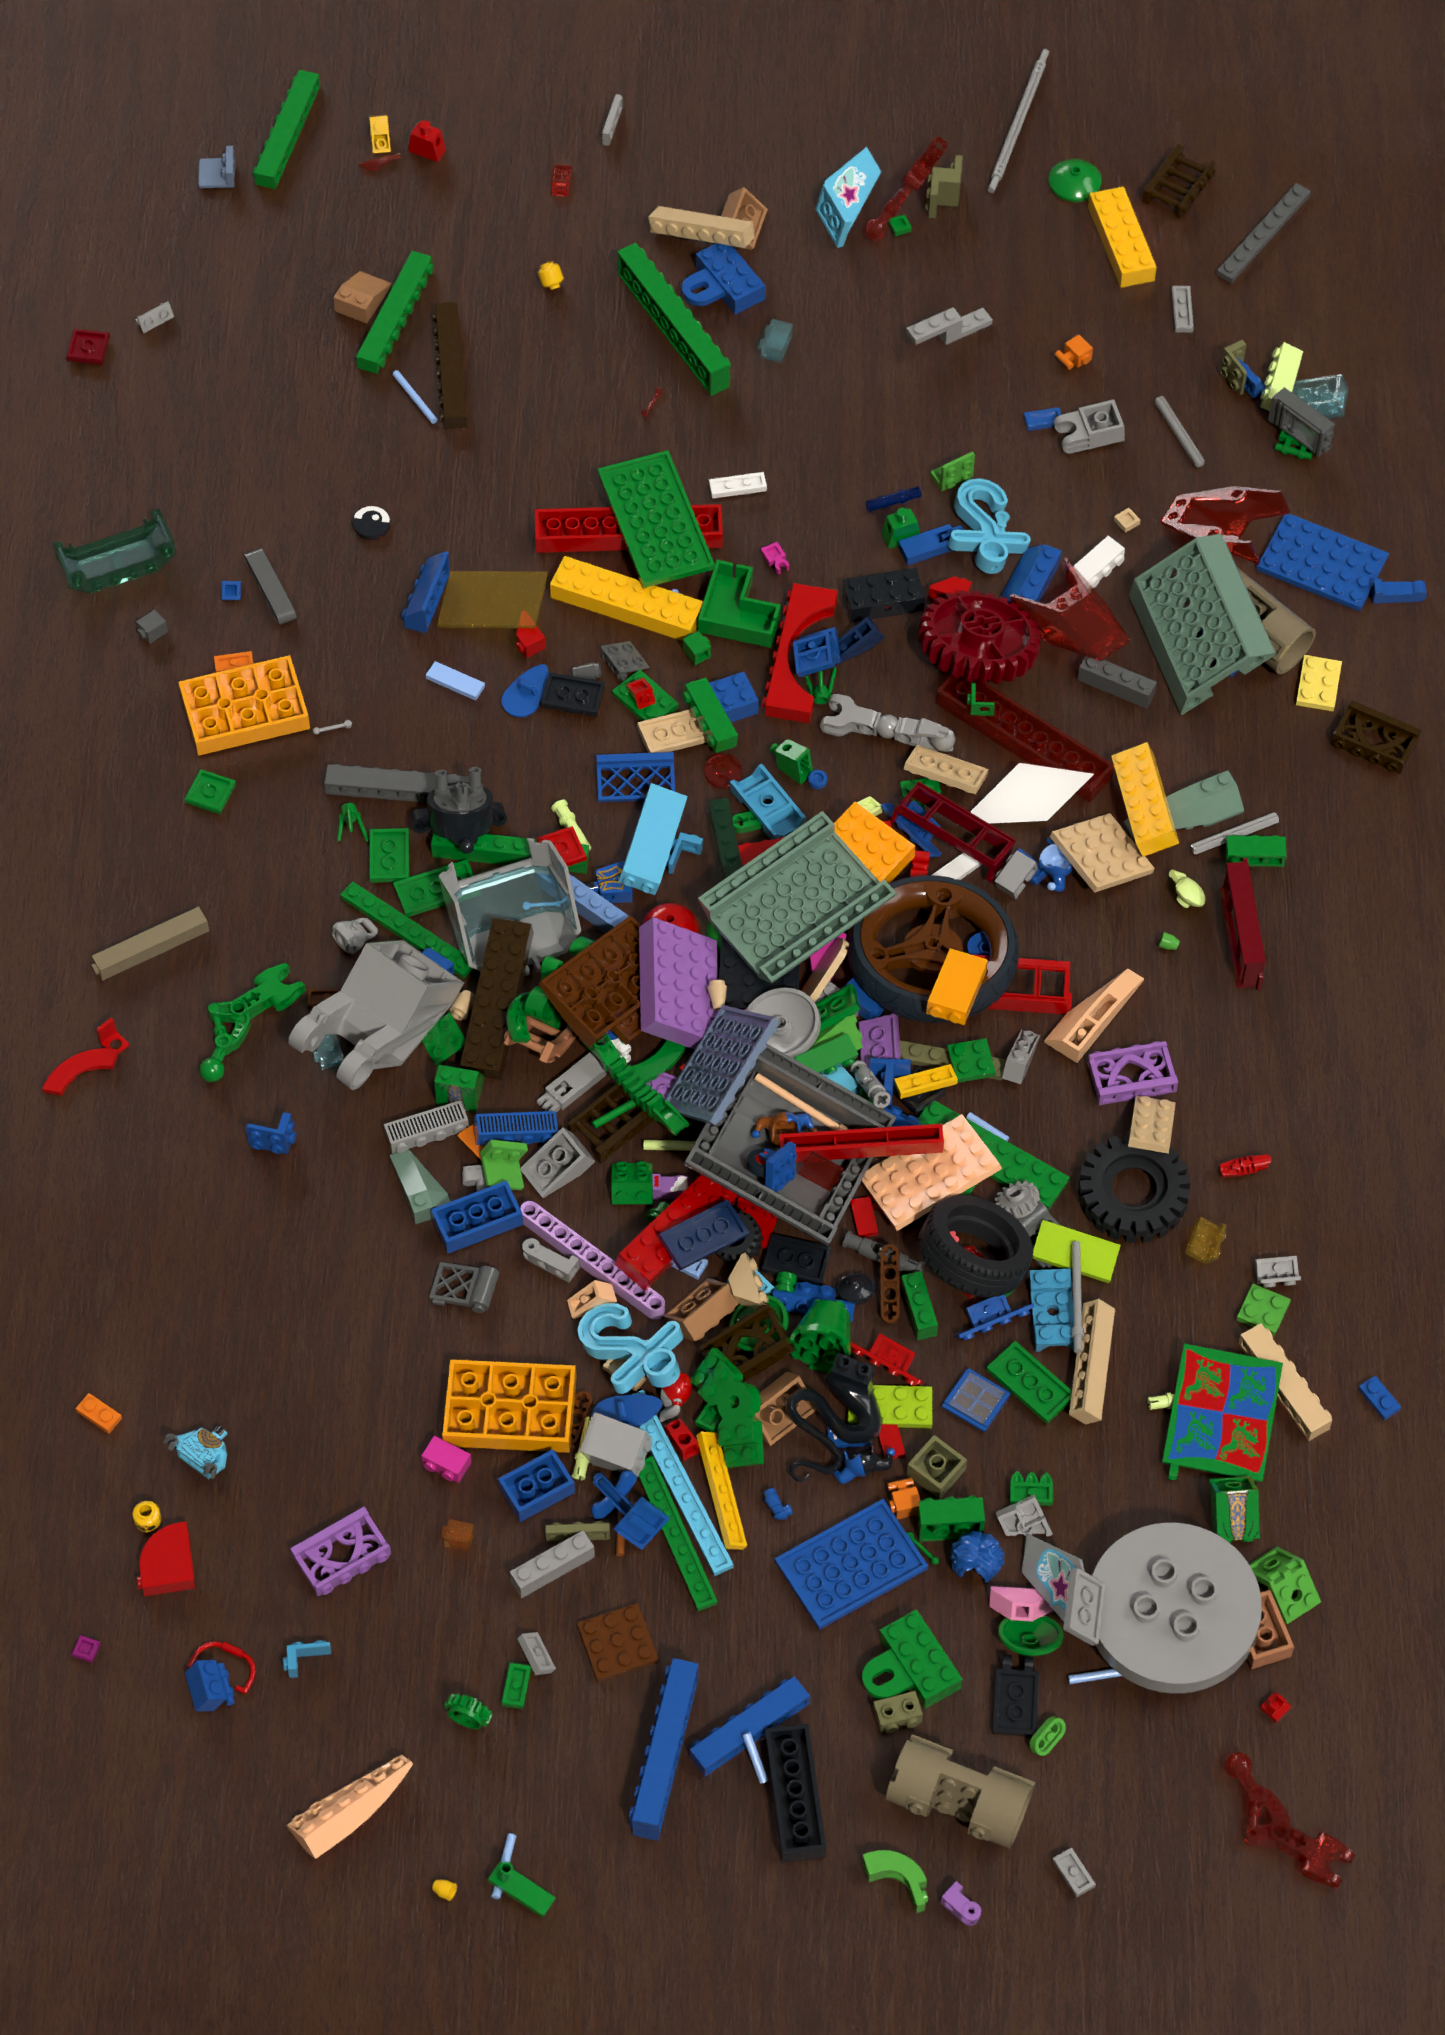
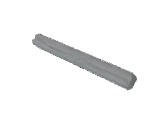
(1179, 431)
(1242, 830)

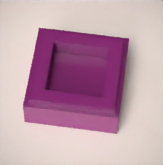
(86, 1649)

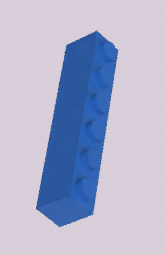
(768, 1712)

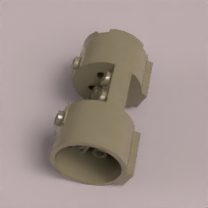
(1286, 630)
(929, 1780)

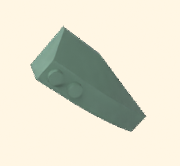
(1203, 803)

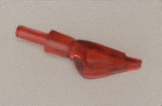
(374, 164)

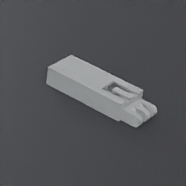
(579, 1077)

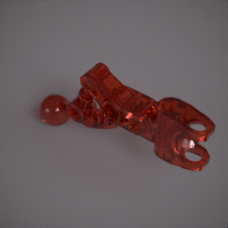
(876, 228)
(1312, 1852)

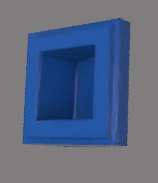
(231, 590)

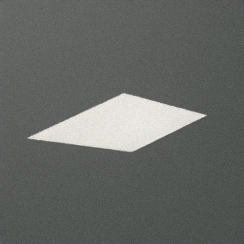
(1030, 794)

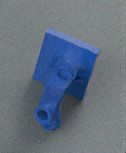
(640, 1520)

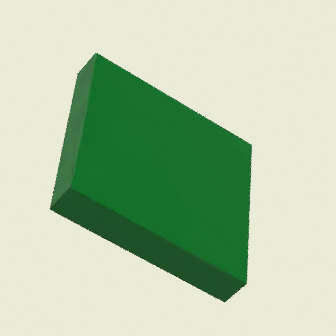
(210, 791)

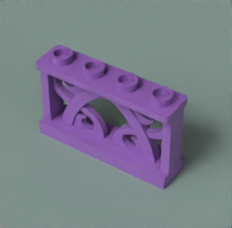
(1139, 1056)
(346, 1570)

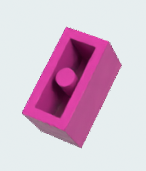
(446, 1459)

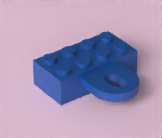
(725, 277)

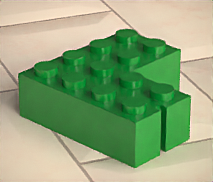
(730, 612)

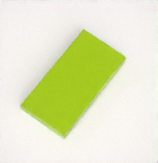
(1055, 1248)

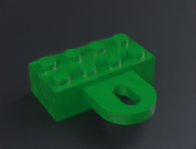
(914, 1661)

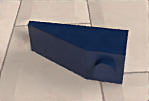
(859, 639)

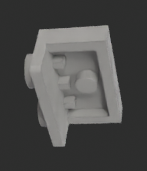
(1277, 1270)

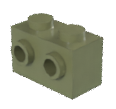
(897, 1712)

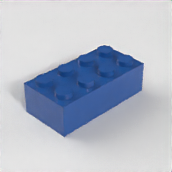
(477, 1217)

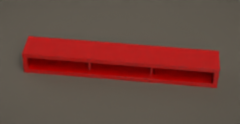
(867, 1142)

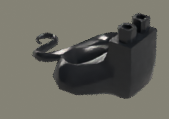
(854, 1387)

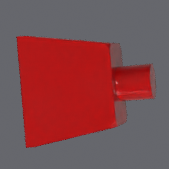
(427, 141)

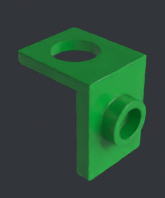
(976, 705)

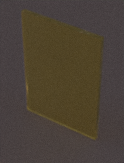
(492, 599)

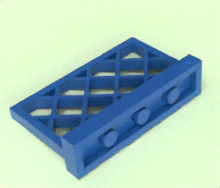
(633, 761)

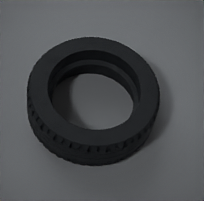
(964, 1269)

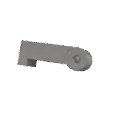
(549, 1260)

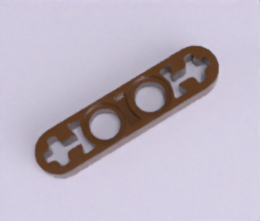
(887, 1284)

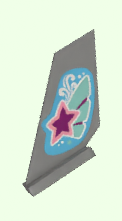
(1065, 1587)

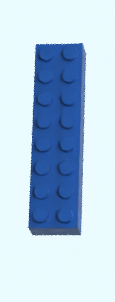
(664, 1749)

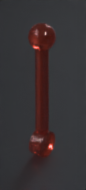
(658, 392)

